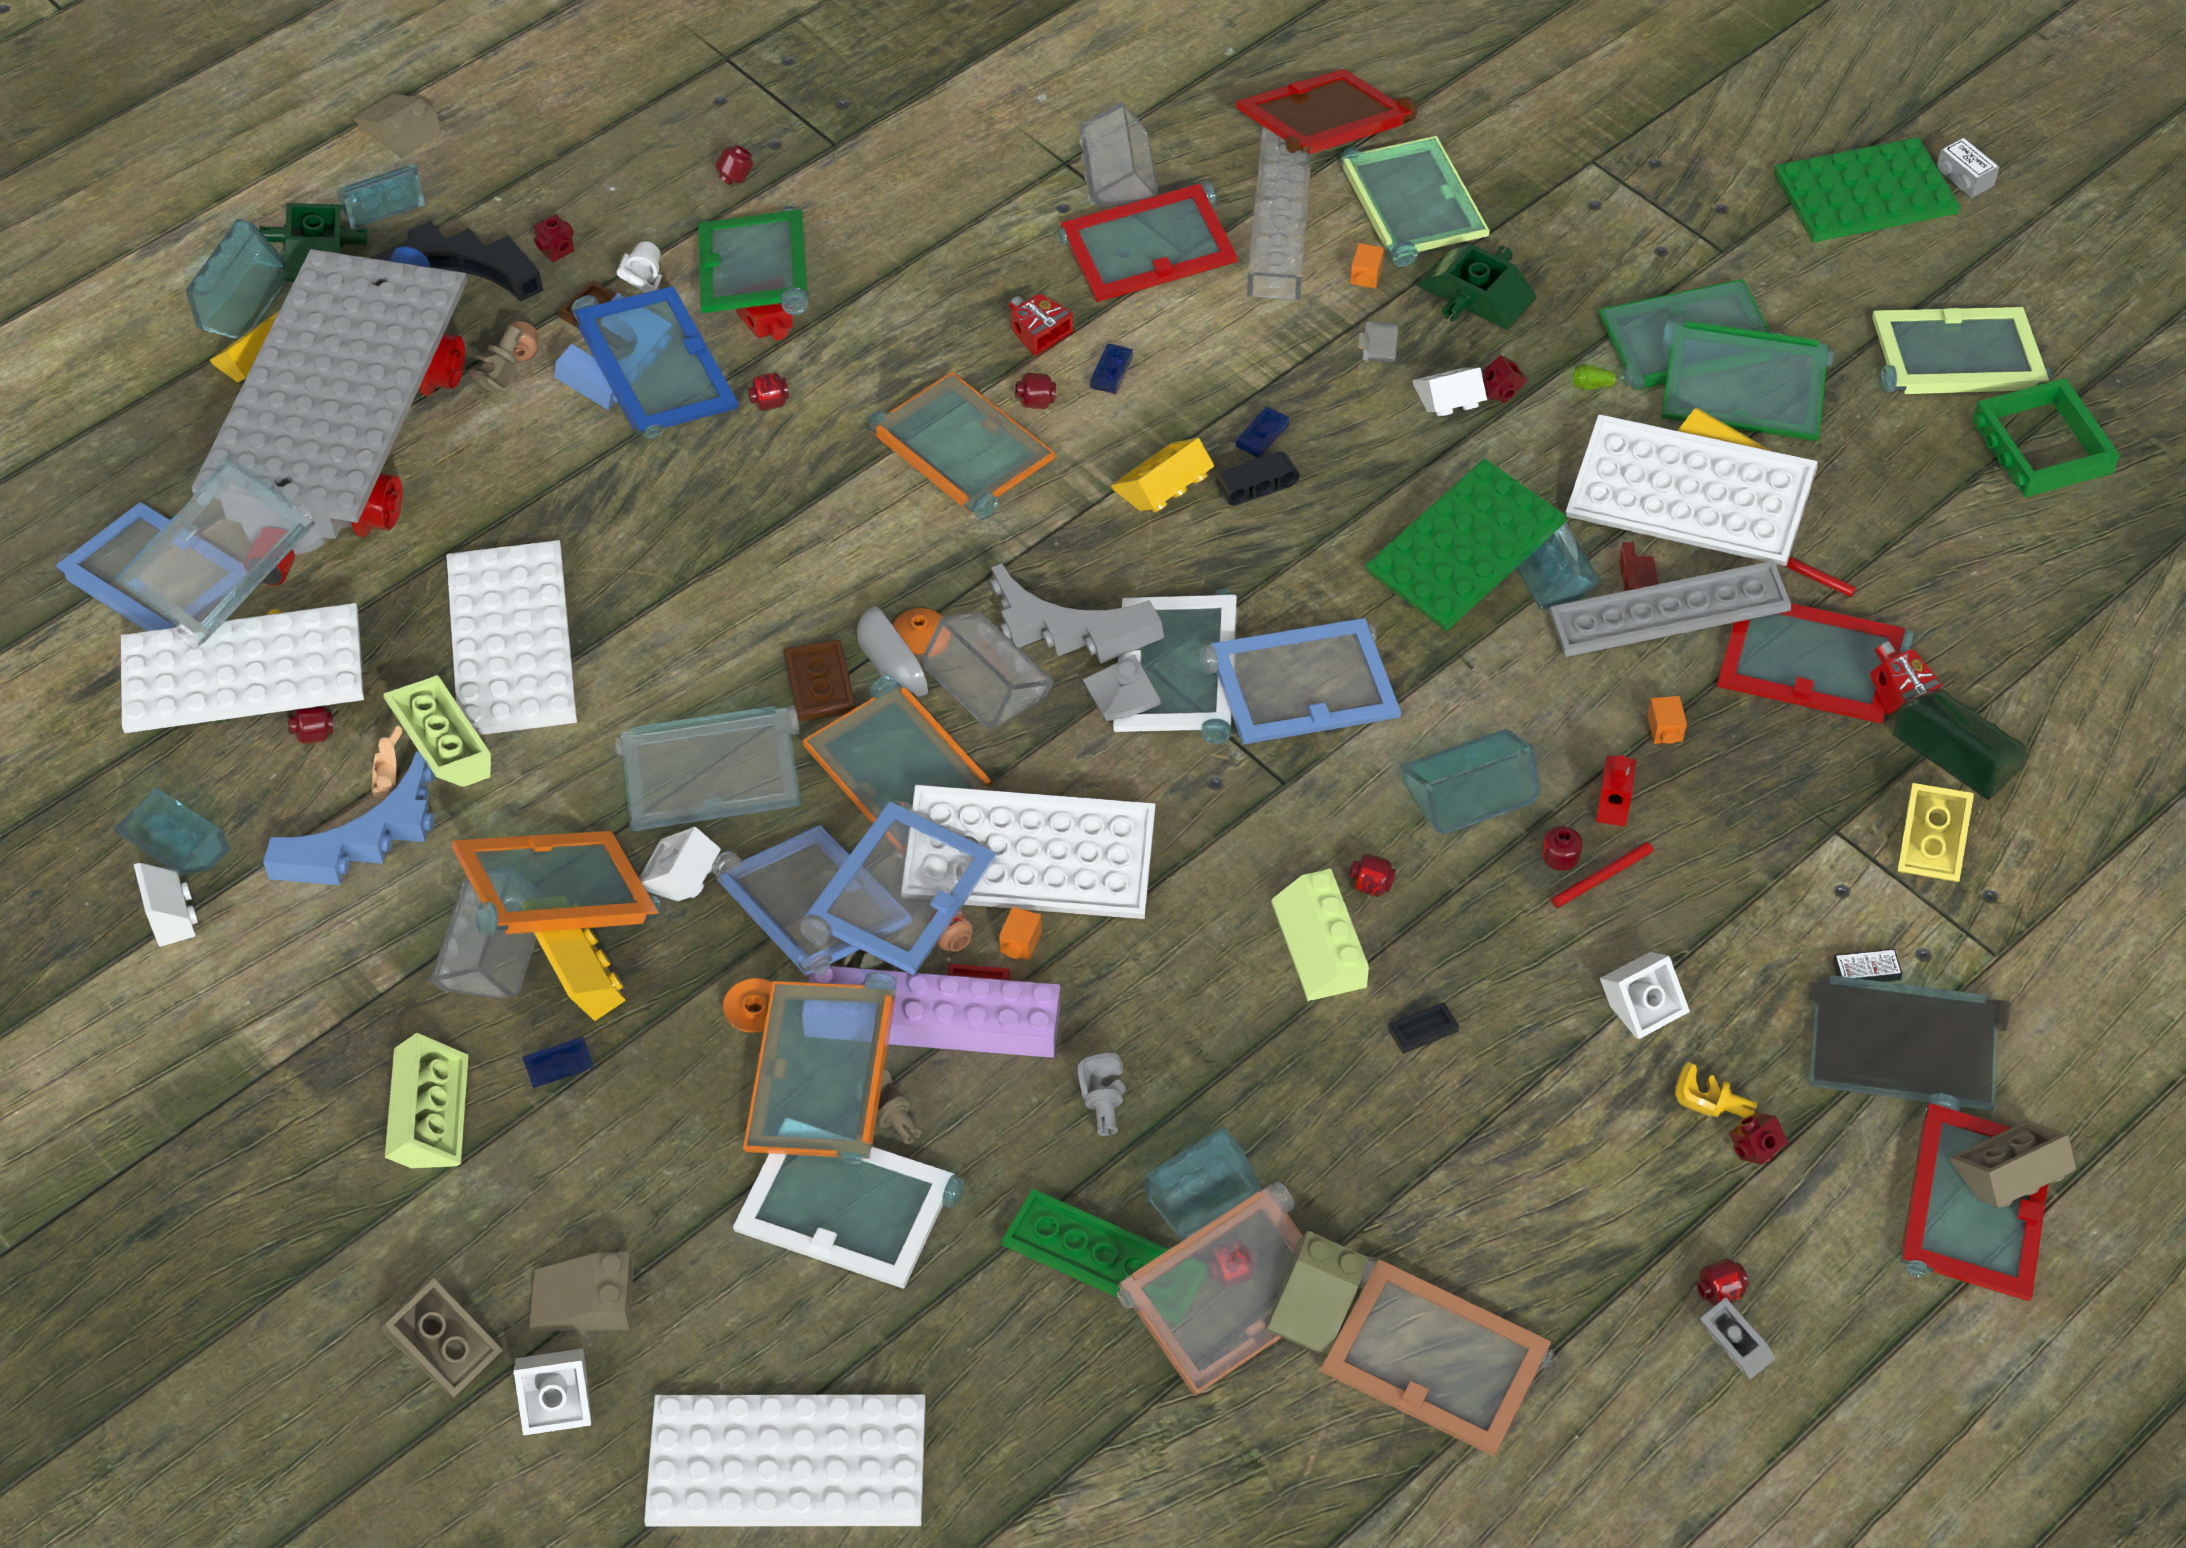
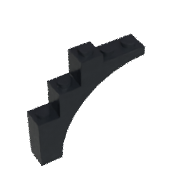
(465, 253)

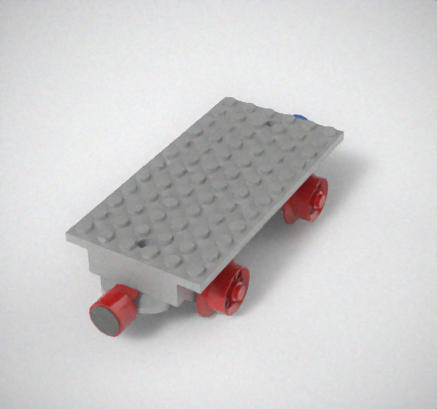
(339, 386)

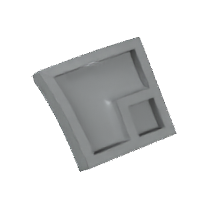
(1122, 690)

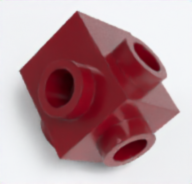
(554, 238)
(1502, 379)
(1758, 1138)

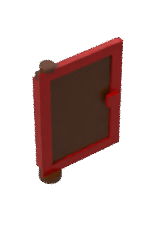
(1326, 111)

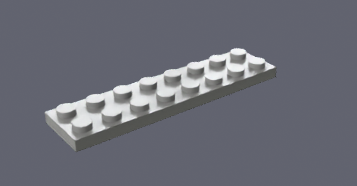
(1670, 608)

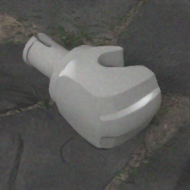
(1099, 1090)

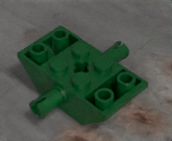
(311, 228)
(1480, 284)

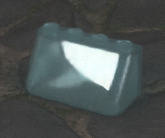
(236, 282)
(1473, 781)

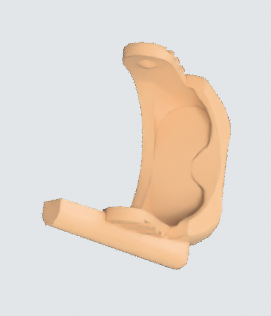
(385, 767)

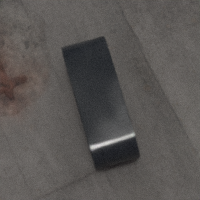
(1257, 478)

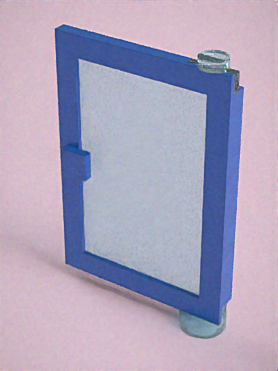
(654, 359)

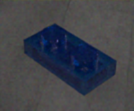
(1111, 368)
(1262, 432)
(557, 1062)

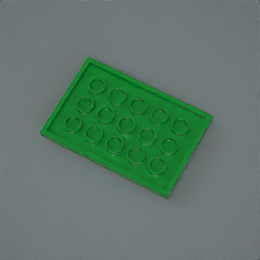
(1866, 189)
(1465, 544)

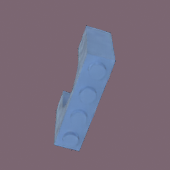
(584, 375)

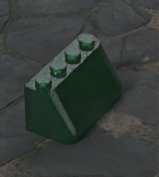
(1960, 741)

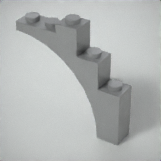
(1067, 629)

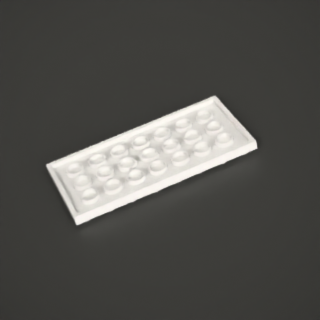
(1692, 489)
(511, 637)
(242, 669)
(1051, 848)
(786, 1460)

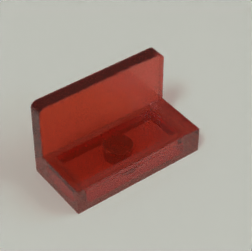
(1636, 571)

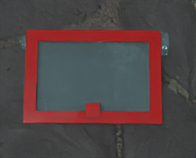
(1149, 242)
(1811, 660)
(1955, 1231)

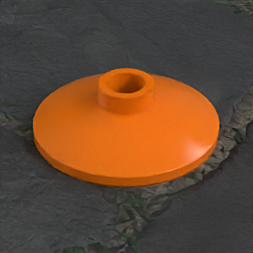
(917, 628)
(744, 998)

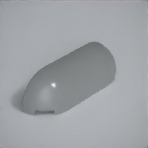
(889, 651)

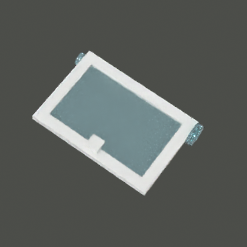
(1175, 670)
(847, 1215)

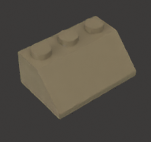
(2015, 1163)

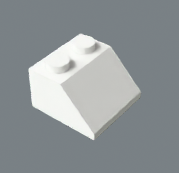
(1451, 390)
(680, 865)
(166, 903)
(1645, 993)
(552, 1391)

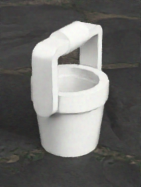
(641, 267)

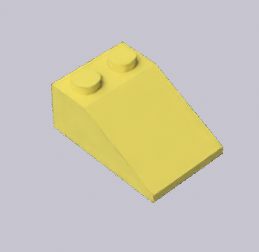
(1935, 832)

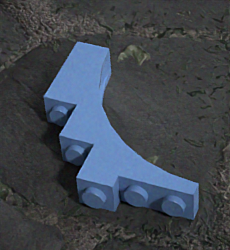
(327, 855)

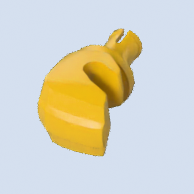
(1716, 1098)

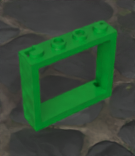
(2101, 451)

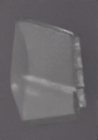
(1117, 158)
(984, 669)
(479, 962)

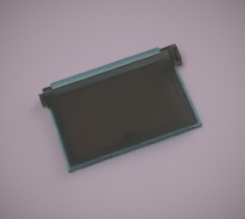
(1905, 1040)

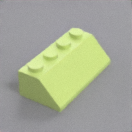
(441, 731)
(1320, 936)
(426, 1104)

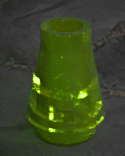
(1590, 377)

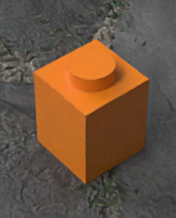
(1367, 265)
(1666, 719)
(1020, 933)

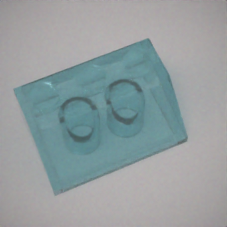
(381, 196)
(1558, 570)
(173, 834)
(1201, 1183)

